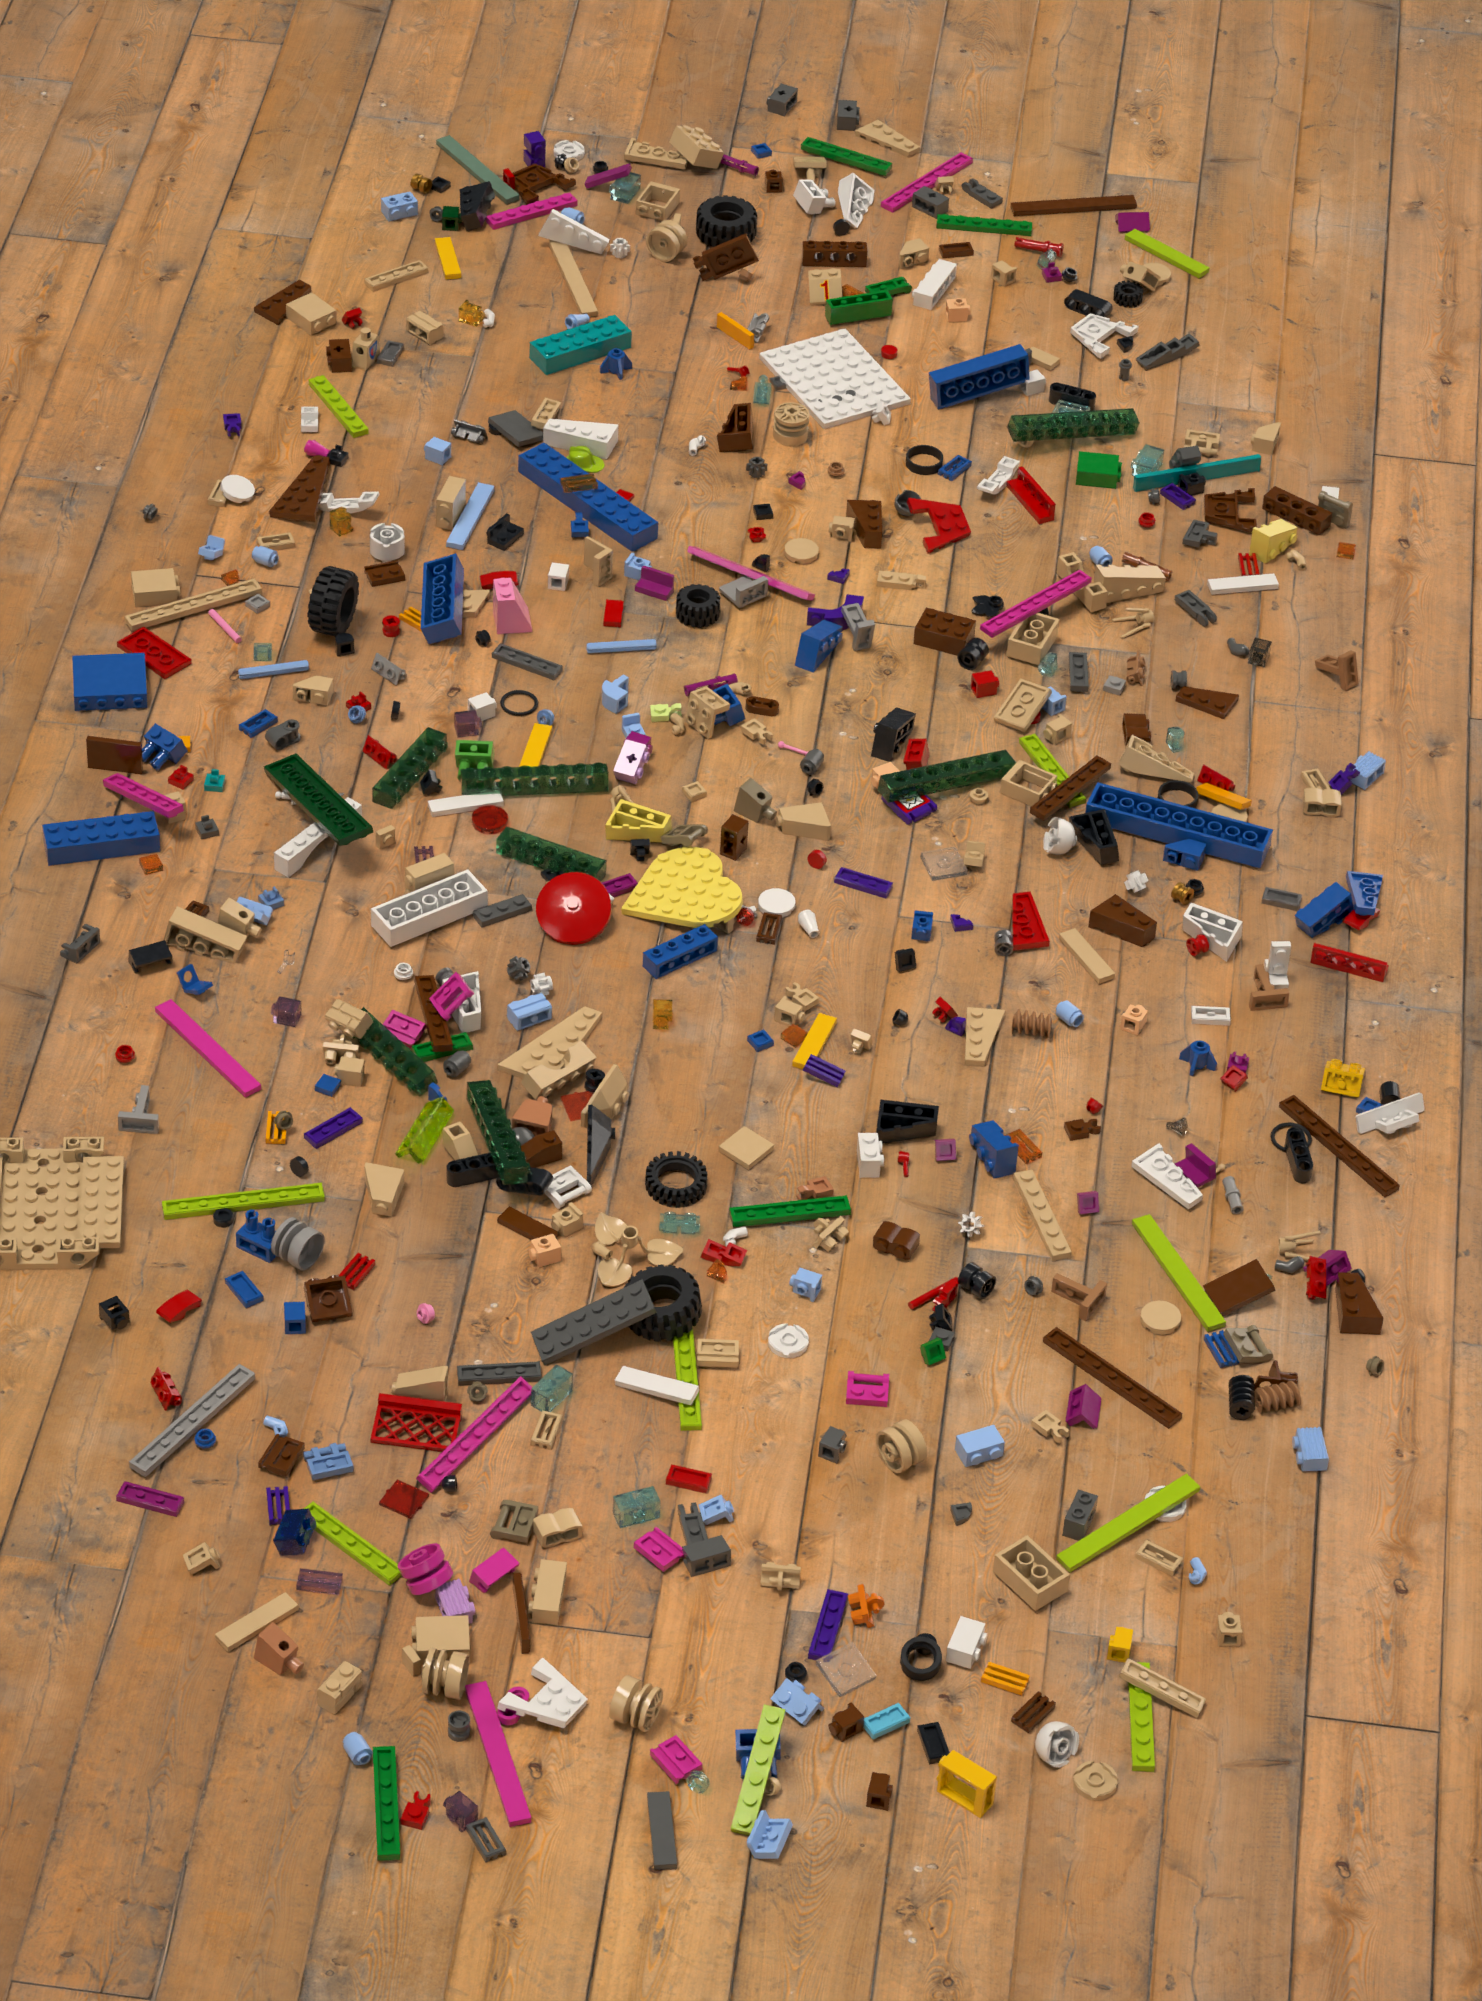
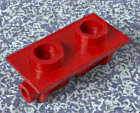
(378, 752)
(1214, 778)
(1317, 1278)
(165, 1389)

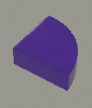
(838, 576)
(960, 924)
(957, 1025)

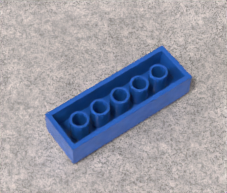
(979, 376)
(442, 599)
(101, 838)

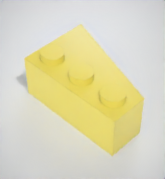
(1272, 539)
(637, 822)

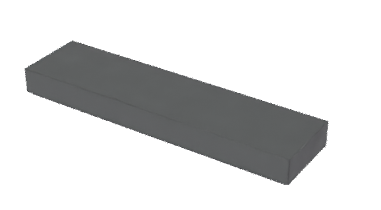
(527, 661)
(498, 1373)
(661, 1830)

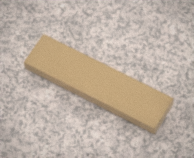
(396, 275)
(1086, 956)
(256, 1621)
(1162, 1687)

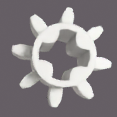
(620, 248)
(1136, 881)
(541, 984)
(977, 1224)

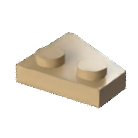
(473, 601)

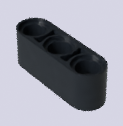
(1087, 304)
(1071, 394)
(1298, 1155)
(471, 1170)
(537, 1183)

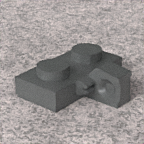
(1199, 533)

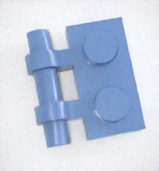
(328, 1461)

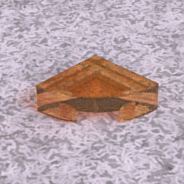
(740, 384)
(230, 577)
(717, 1271)

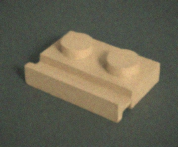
(717, 1353)

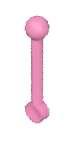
(781, 744)

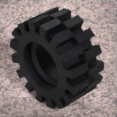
(1128, 294)

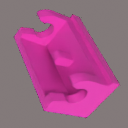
(493, 1569)

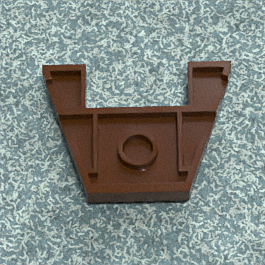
(536, 177)
(1223, 509)

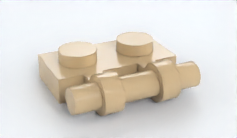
(1203, 439)

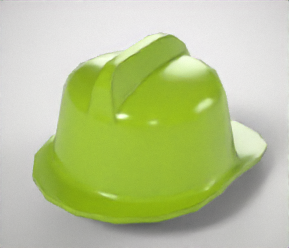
(584, 459)

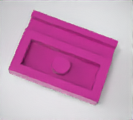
(404, 1027)
(659, 1549)
(675, 1759)

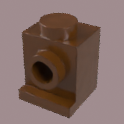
(773, 177)
(847, 1723)
(879, 1791)

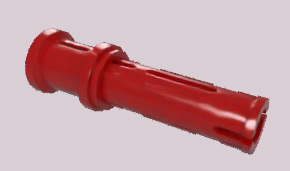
(1039, 246)

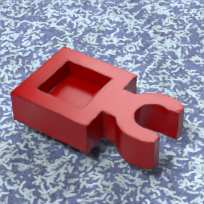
(946, 1294)
(416, 1813)

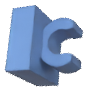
(271, 898)

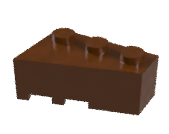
(738, 430)
(867, 521)
(1124, 920)
(1356, 1306)

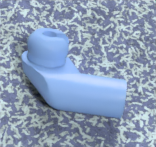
(278, 1425)
(1199, 1571)

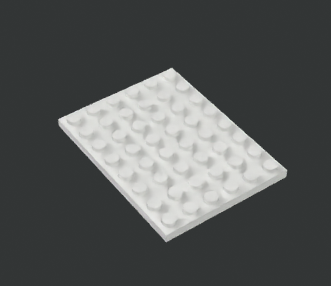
(828, 368)

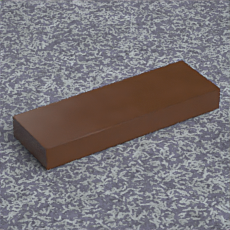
(524, 1224)

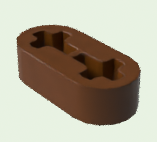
(762, 706)

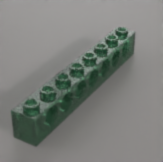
(1073, 425)
(945, 776)
(542, 785)
(497, 1132)

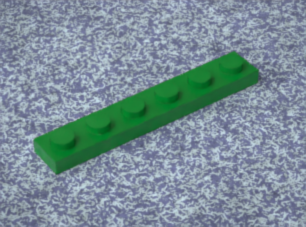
(846, 156)
(985, 225)
(789, 1211)
(386, 1803)

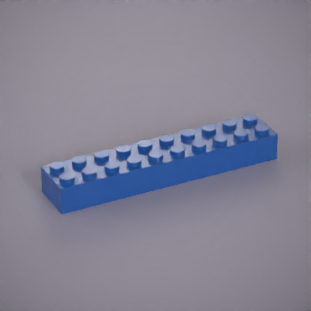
(599, 506)
(1175, 822)

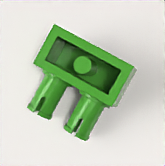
(474, 754)

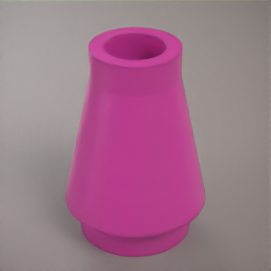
(314, 448)

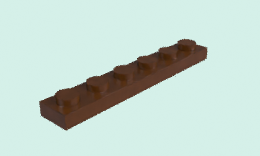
(1070, 788)
(435, 1023)

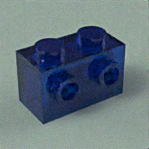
(294, 1532)

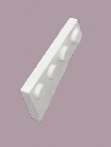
(567, 231)
(1163, 1172)

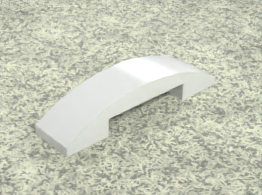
(997, 481)
(352, 505)

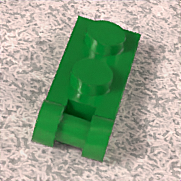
(893, 286)

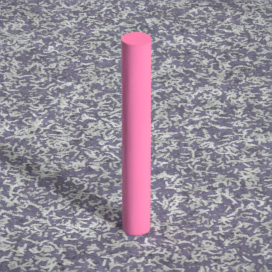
(224, 626)

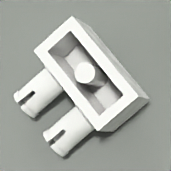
(811, 197)

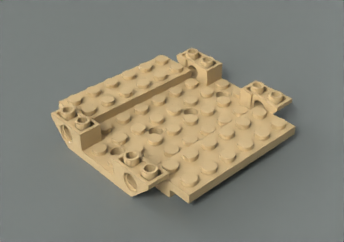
(77, 1211)

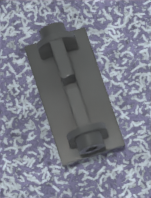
(476, 433)

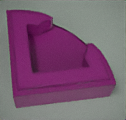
(797, 480)

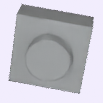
(1114, 685)

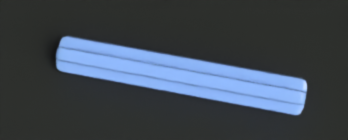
(620, 646)
(273, 669)

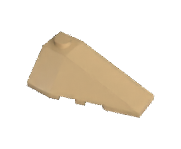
(1141, 759)

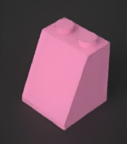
(509, 608)

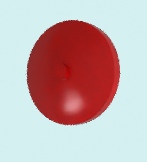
(573, 908)

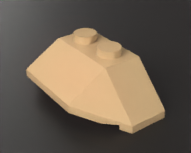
(608, 1095)

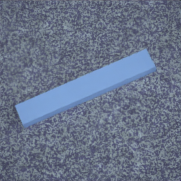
(470, 516)

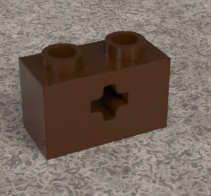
(339, 355)
(734, 837)

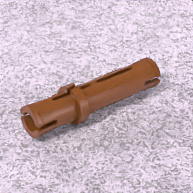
(1135, 561)

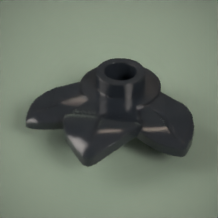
(987, 605)

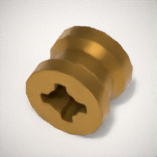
(1182, 893)

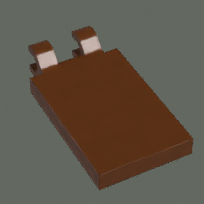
(726, 258)

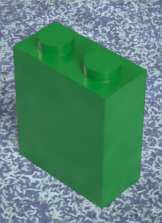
(1098, 470)

